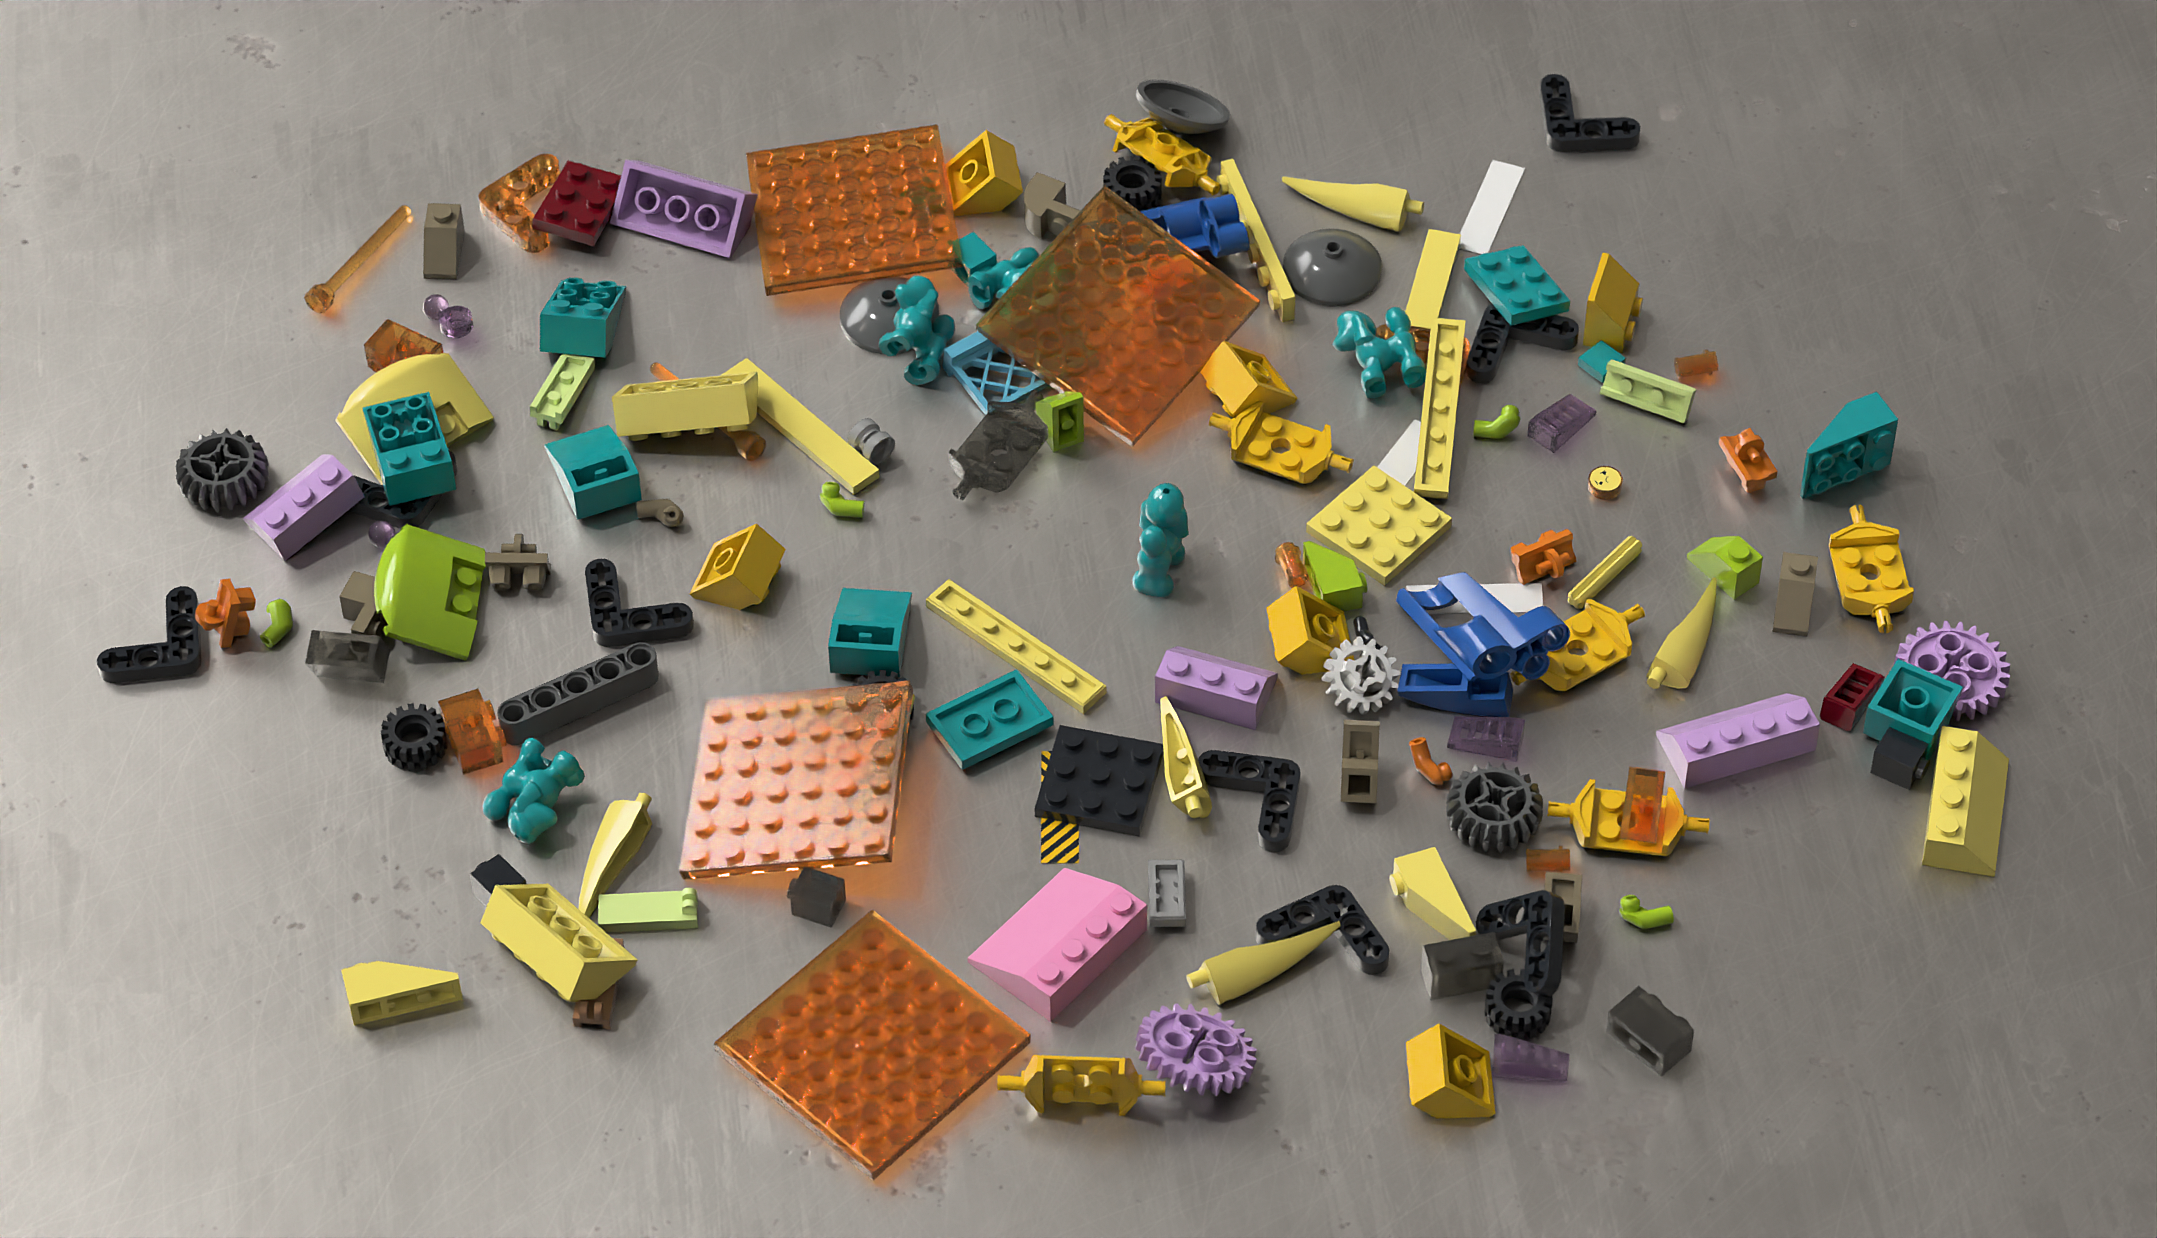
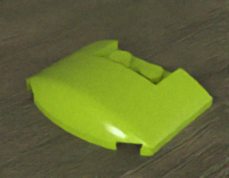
(430, 590)

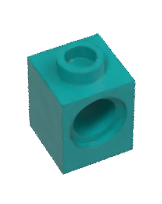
(975, 257)

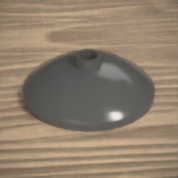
(1181, 107)
(1332, 267)
(870, 312)

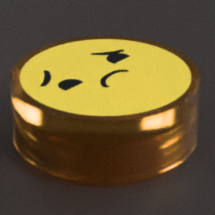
(1605, 482)

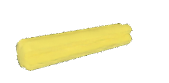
(1605, 572)

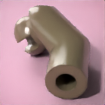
(662, 509)

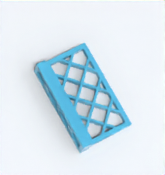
(972, 352)

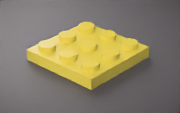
(1379, 525)

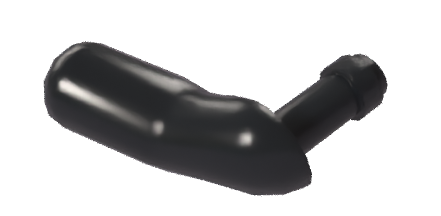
(1362, 630)

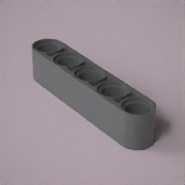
(578, 693)

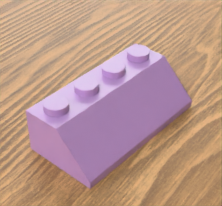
(682, 208)
(1740, 739)

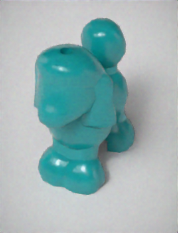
(1000, 278)
(916, 331)
(1376, 354)
(1163, 527)
(536, 786)

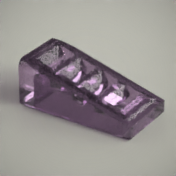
(1554, 438)
(1493, 747)
(1527, 1060)

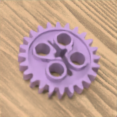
(1943, 653)
(1219, 1060)

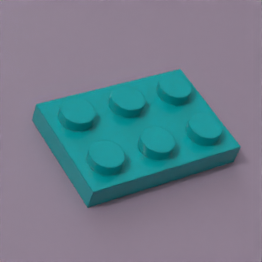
(1517, 285)
(989, 719)

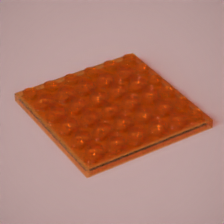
(853, 210)
(1118, 315)
(797, 780)
(872, 1044)

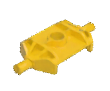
(1168, 152)
(1258, 433)
(1874, 550)
(1597, 632)
(1600, 810)
(1081, 1080)

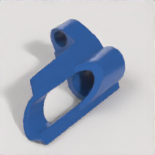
(1204, 224)
(1494, 637)

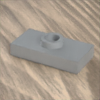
(1166, 893)

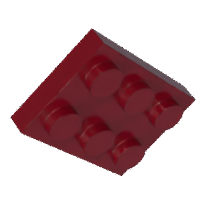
(578, 203)

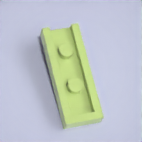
(561, 389)
(1648, 391)
(648, 911)

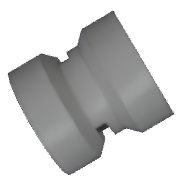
(871, 441)

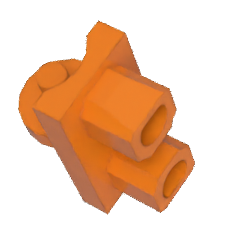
(1748, 458)
(1544, 557)
(227, 612)

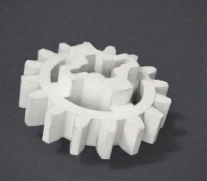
(1375, 672)

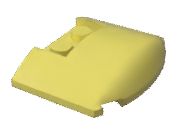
(453, 398)

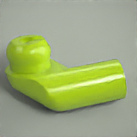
(1501, 426)
(837, 504)
(281, 621)
(1643, 918)

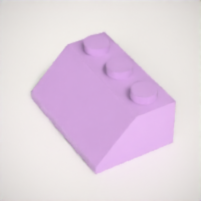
(305, 506)
(1214, 686)

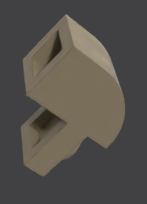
(1046, 206)
(359, 605)
(1360, 761)
(1569, 888)

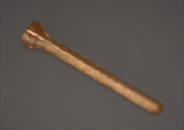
(321, 296)
(748, 443)

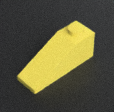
(1430, 893)
(392, 989)

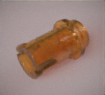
(1696, 364)
(1289, 558)
(1548, 859)

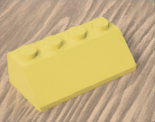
(686, 405)
(1965, 803)
(556, 940)

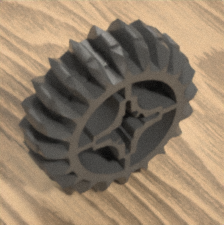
(222, 470)
(1500, 796)

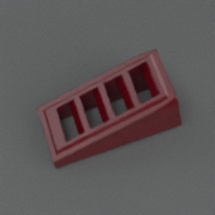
(1849, 699)

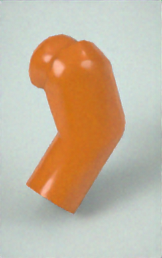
(1425, 765)

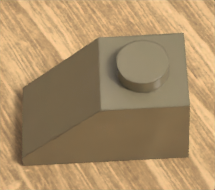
(442, 240)
(1795, 594)

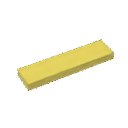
(1432, 277)

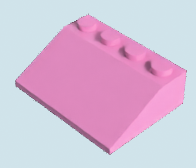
(1062, 940)

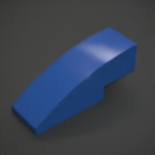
(1450, 690)

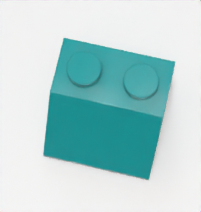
(1913, 704)

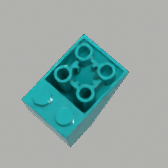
(581, 317)
(1851, 445)
(409, 448)
(595, 471)
(869, 631)

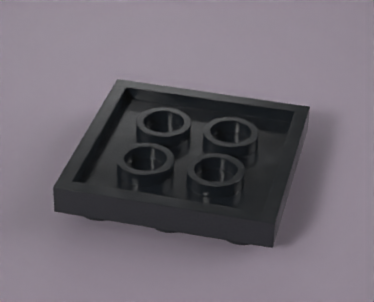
(1099, 780)

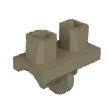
(517, 559)

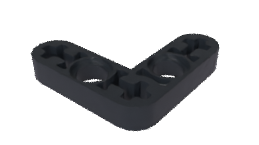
(1569, 126)
(1502, 332)
(393, 513)
(623, 620)
(167, 653)
(1266, 781)
(1324, 914)
(1541, 917)

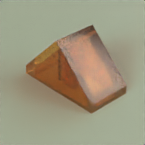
(1642, 804)

